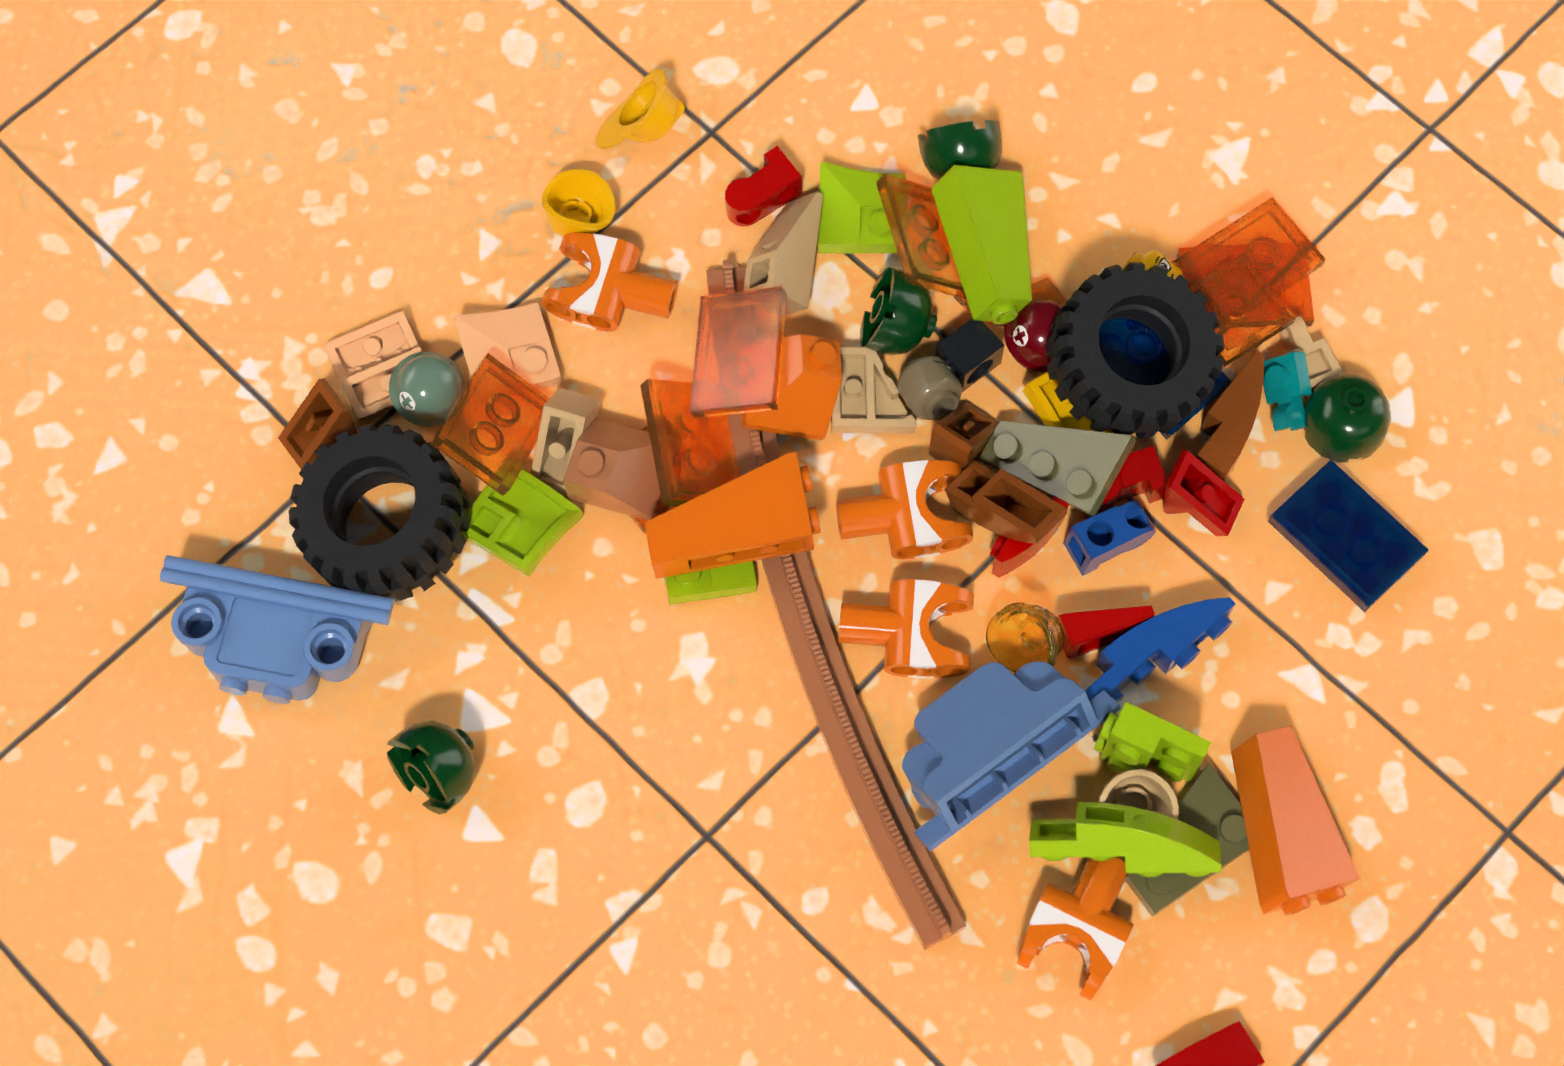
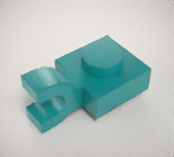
(1285, 384)

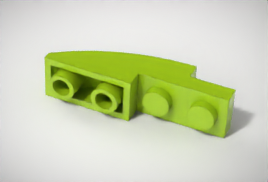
(1145, 838)

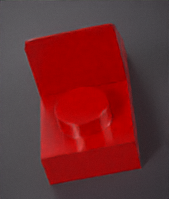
(1202, 494)

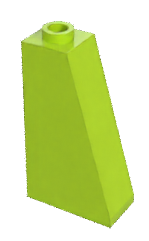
(987, 238)

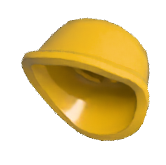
(578, 202)

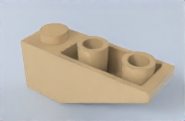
(788, 253)

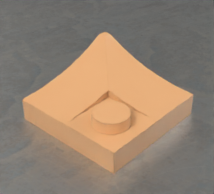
(515, 339)

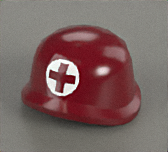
(1029, 333)

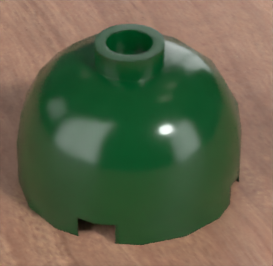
(961, 146)
(898, 315)
(1346, 417)
(434, 761)

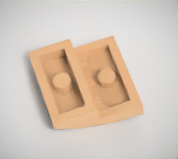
(367, 360)

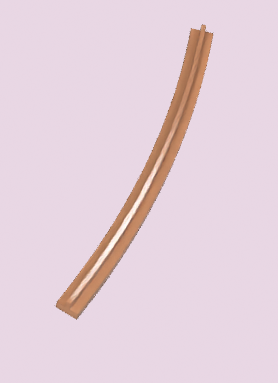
(838, 709)

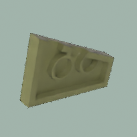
(1060, 461)
(1216, 812)

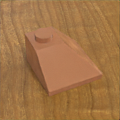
(614, 470)

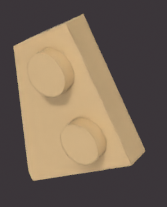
(868, 397)

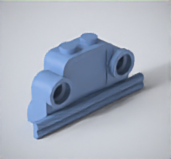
(270, 629)
(992, 738)

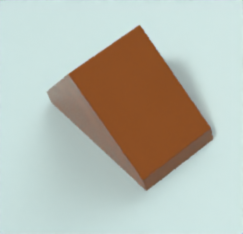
(316, 423)
(962, 435)

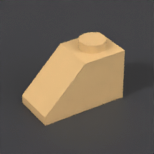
(561, 424)

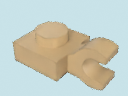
(1318, 354)

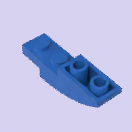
(1164, 640)

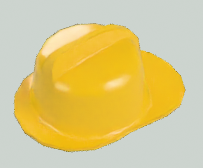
(643, 115)

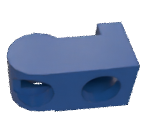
(1108, 535)

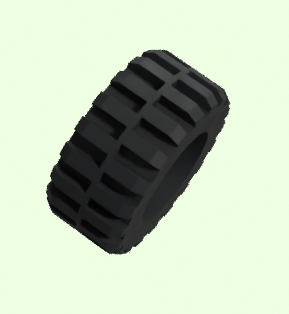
(1165, 308)
(348, 472)

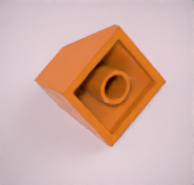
(806, 389)

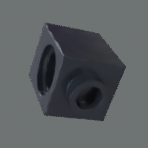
(971, 352)

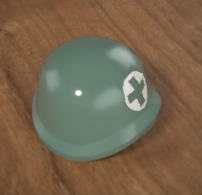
(425, 388)

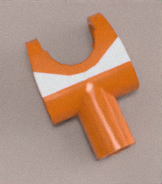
(610, 285)
(903, 511)
(905, 628)
(1082, 921)

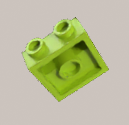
(1142, 738)

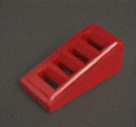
(1099, 628)

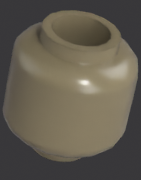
(929, 388)

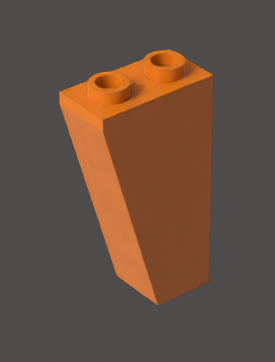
(737, 522)
(1289, 826)

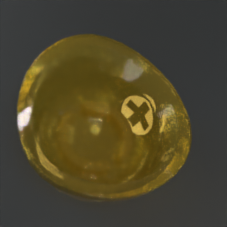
(1024, 635)

